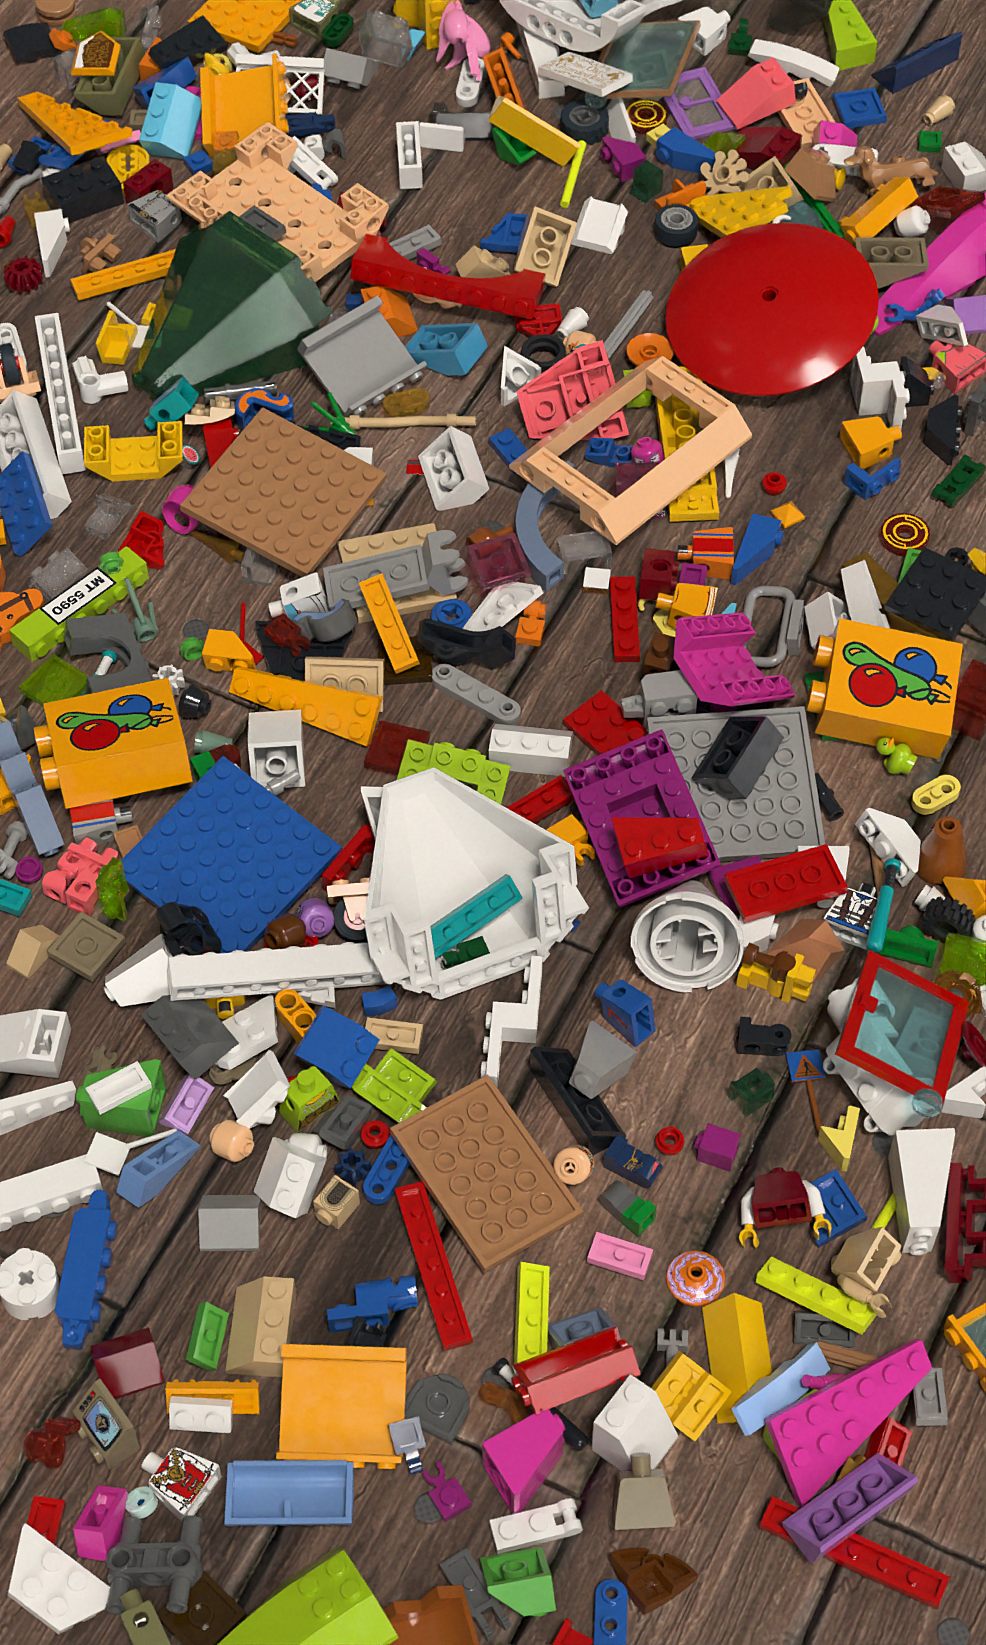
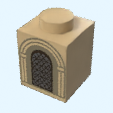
(336, 1202)

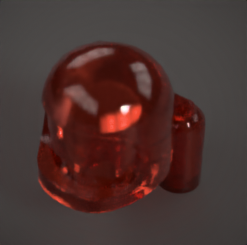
(48, 1443)

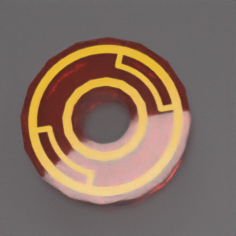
(650, 108)
(904, 523)

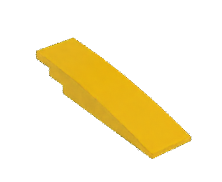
(676, 426)

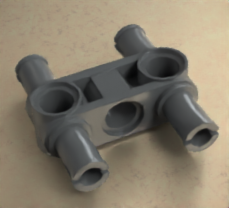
(154, 1564)

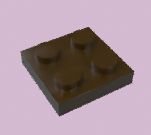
(417, 674)
(208, 1617)

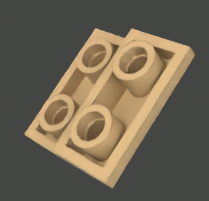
(218, 410)

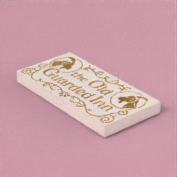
(585, 74)

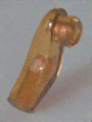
(504, 1399)

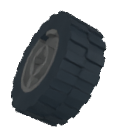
(584, 122)

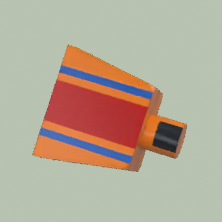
(712, 549)

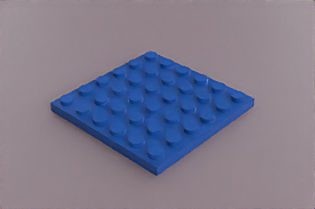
(230, 855)

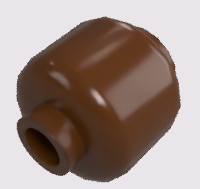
(285, 932)

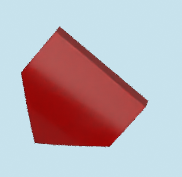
(545, 321)

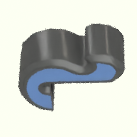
(327, 625)

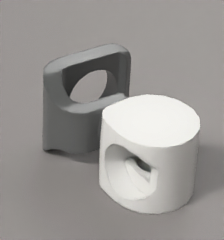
(319, 146)

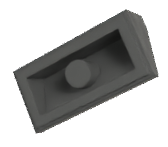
(812, 1326)

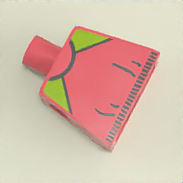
(958, 364)

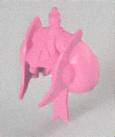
(466, 37)

